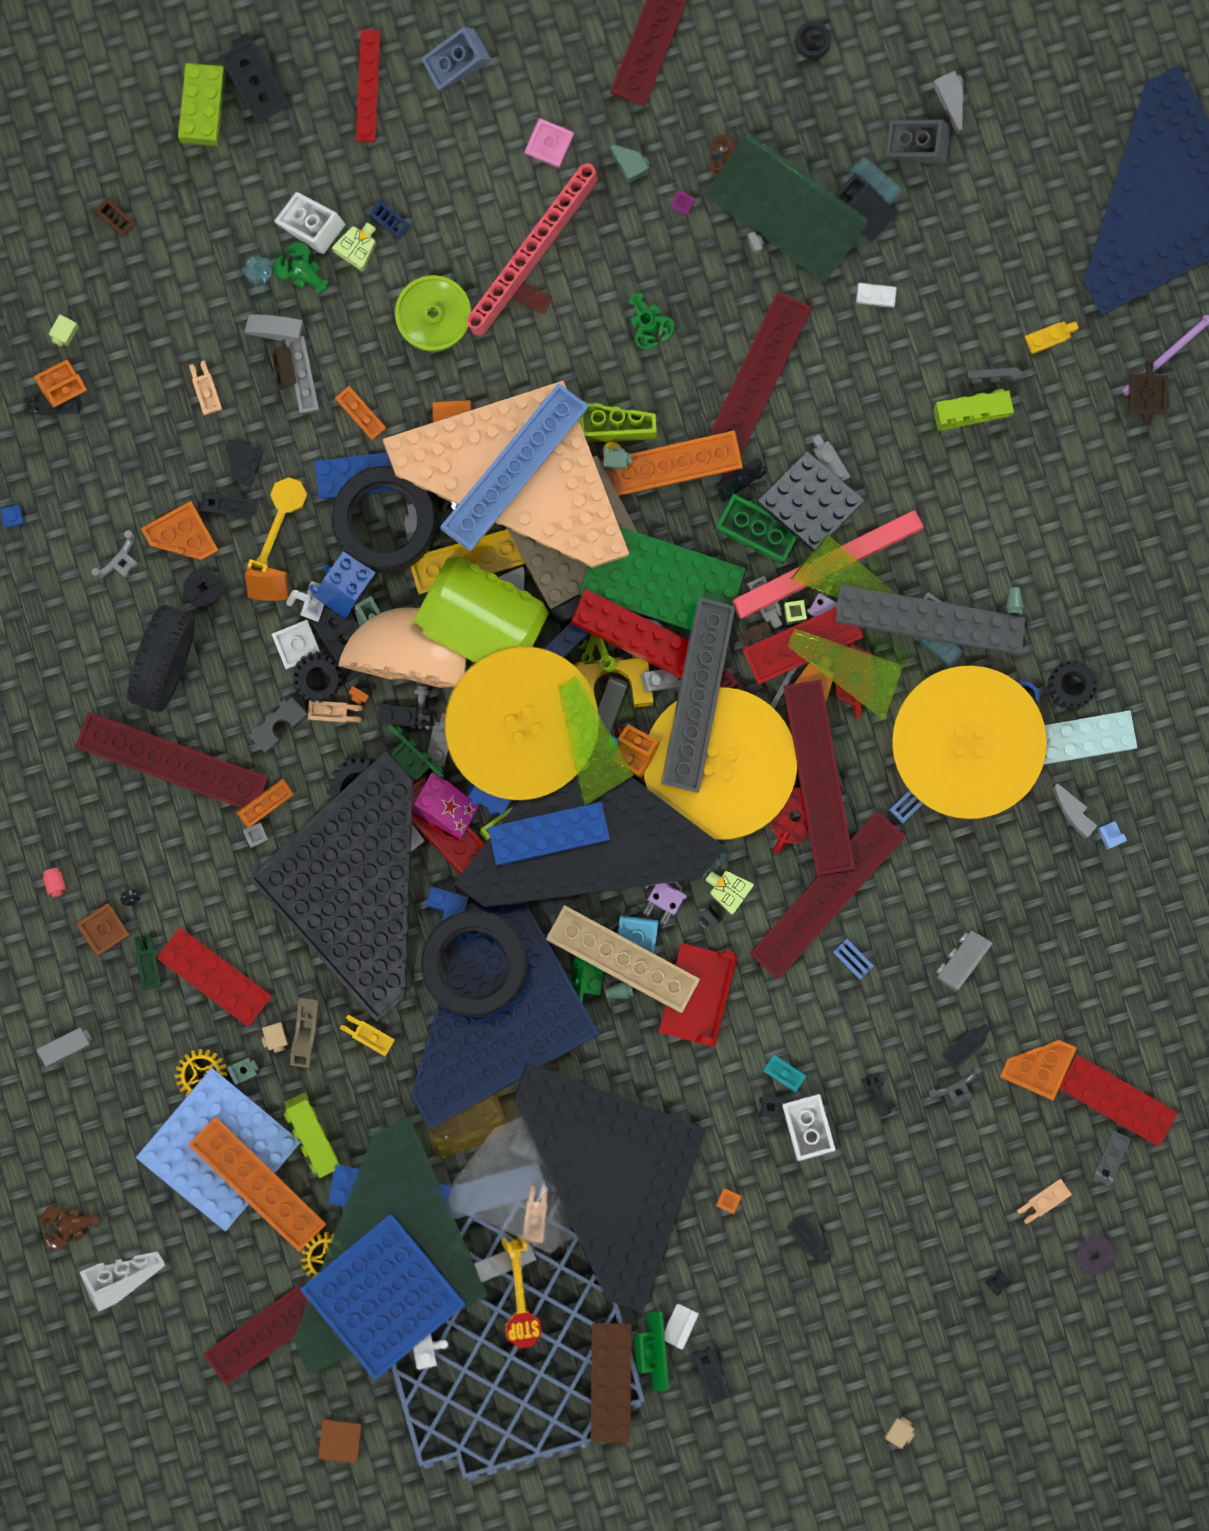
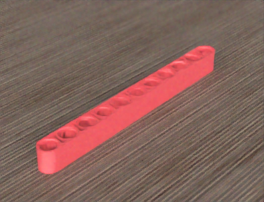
(532, 257)
(858, 548)

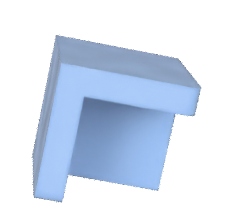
(1111, 835)

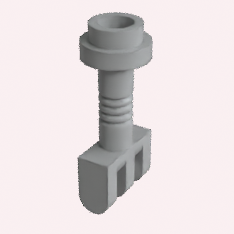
(422, 692)

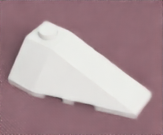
(114, 1281)

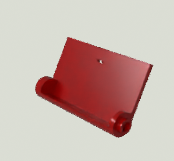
(706, 1006)

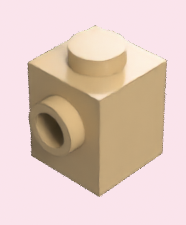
(274, 1037)
(900, 1432)

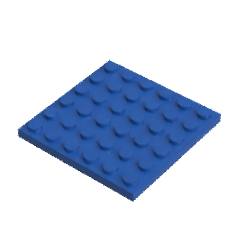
(383, 1296)

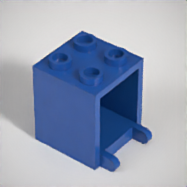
(343, 584)

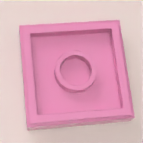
(549, 143)

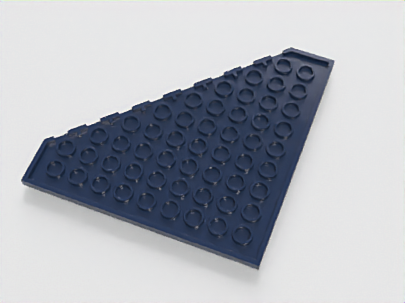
(1159, 198)
(482, 1055)

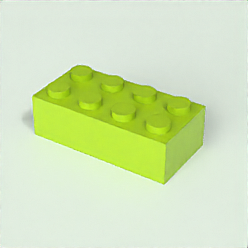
(201, 104)

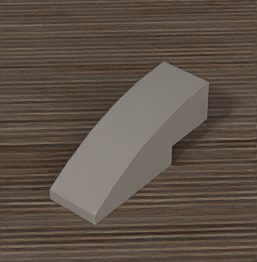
(274, 327)
(1073, 810)

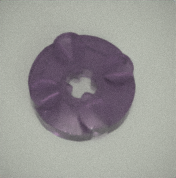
(1096, 1244)

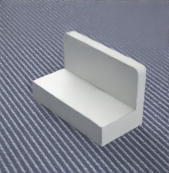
(680, 1326)

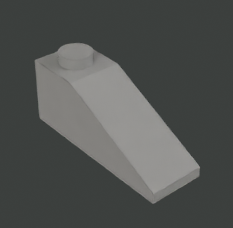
(950, 93)
(501, 1263)

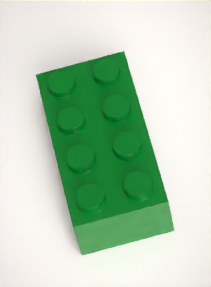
(755, 529)

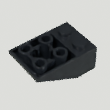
(867, 202)

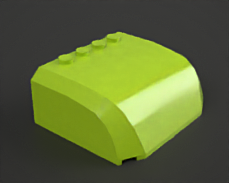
(478, 612)

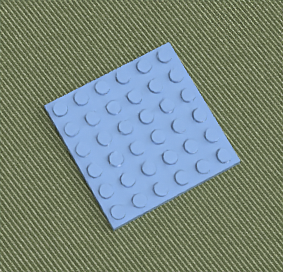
(187, 1172)

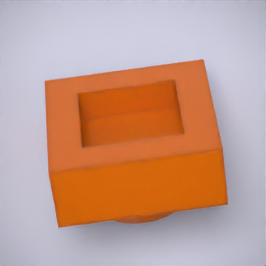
(358, 696)
(728, 1201)

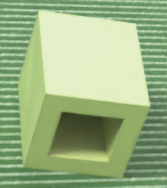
(63, 331)
(795, 612)

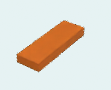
(360, 413)
(265, 803)

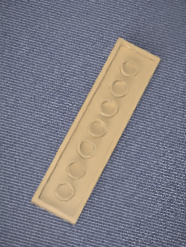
(622, 959)

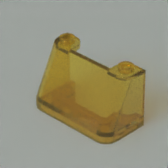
(467, 1128)

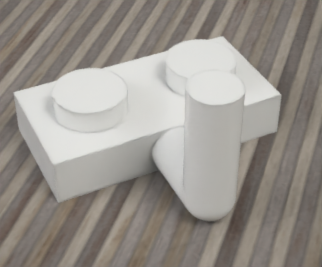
(311, 607)
(425, 1353)

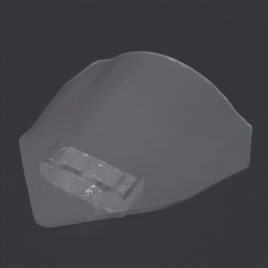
(511, 1189)

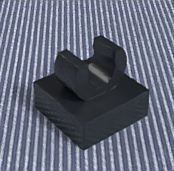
(710, 917)

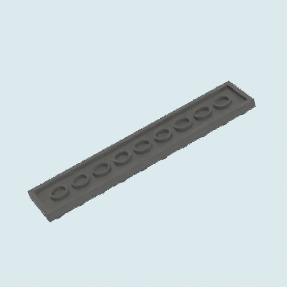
(930, 620)
(697, 695)

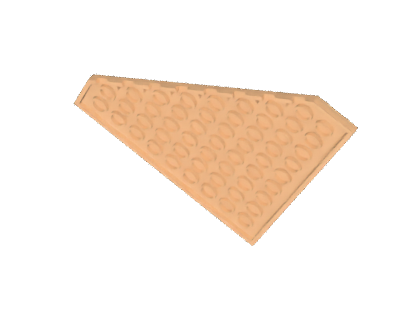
(560, 504)

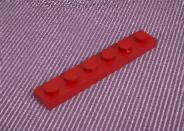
(368, 86)

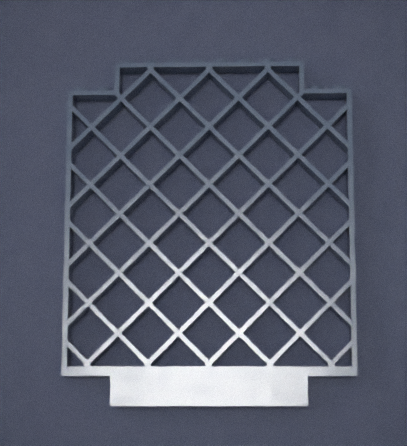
(530, 1458)

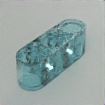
(879, 181)
(946, 652)

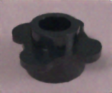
(129, 897)

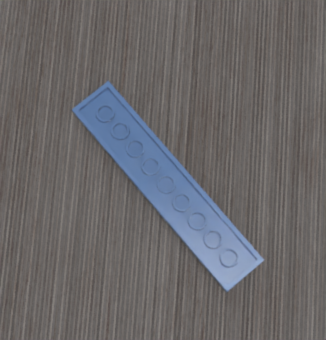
(514, 467)

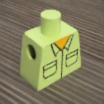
(356, 246)
(728, 890)

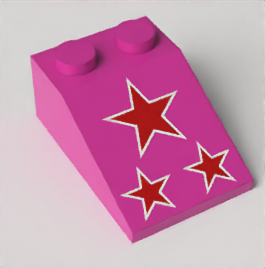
(444, 806)

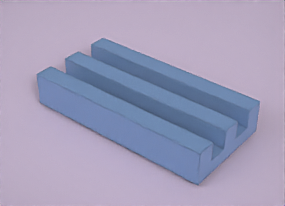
(898, 814)
(857, 952)

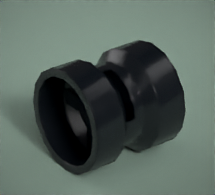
(998, 1283)

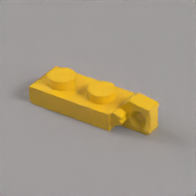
(1050, 336)

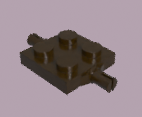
(1148, 393)

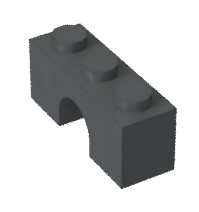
(288, 712)

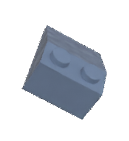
(456, 58)

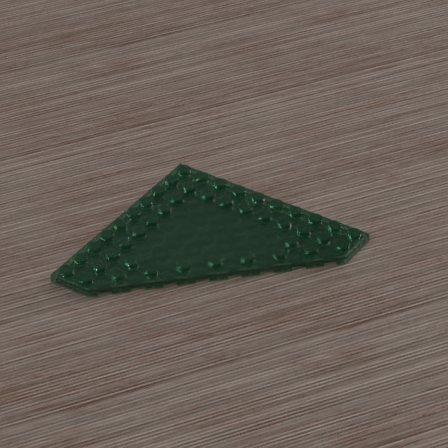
(397, 1182)

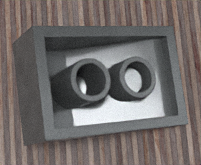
(918, 141)

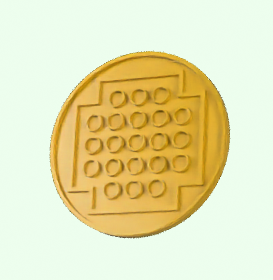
(511, 725)
(969, 742)
(745, 770)

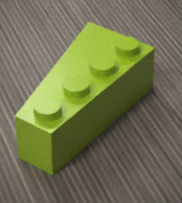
(973, 409)
(616, 424)
(311, 1135)

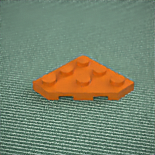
(181, 533)
(1040, 1068)

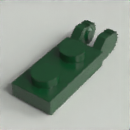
(147, 964)

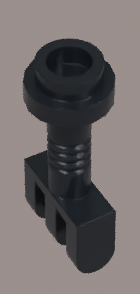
(874, 1086)

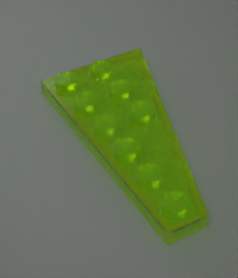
(832, 566)
(858, 673)
(594, 751)

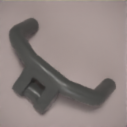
(960, 1084)

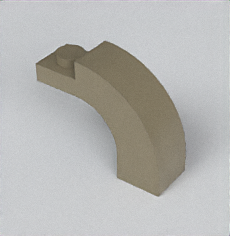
(305, 1033)

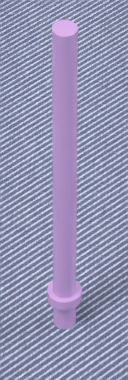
(1176, 347)

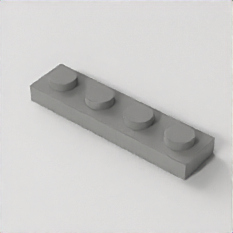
(305, 386)

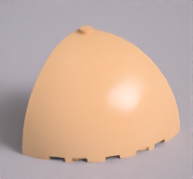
(399, 650)

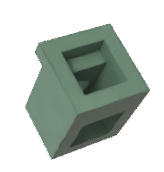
(617, 459)
(237, 1076)

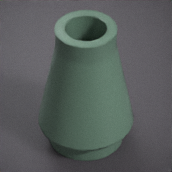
(1014, 602)
(620, 991)

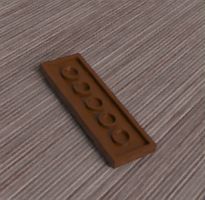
(611, 1382)

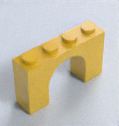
(629, 669)

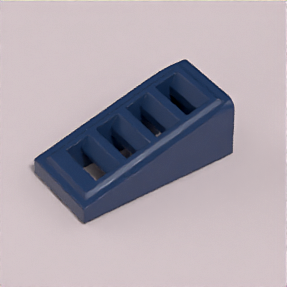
(386, 209)

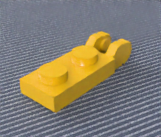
(369, 1036)

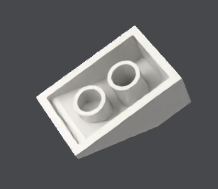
(310, 222)
(808, 1128)

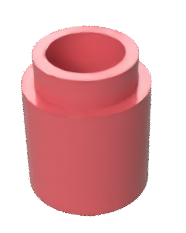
(54, 882)

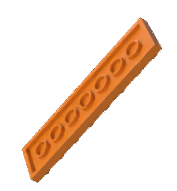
(677, 463)
(257, 1184)

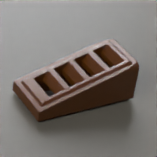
(103, 217)

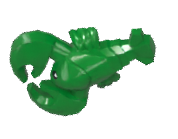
(300, 268)
(649, 323)

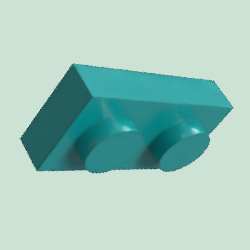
(784, 1073)

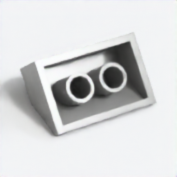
(963, 960)

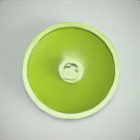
(432, 313)

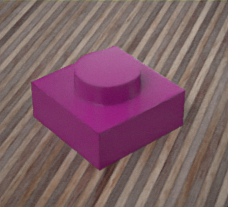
(682, 203)

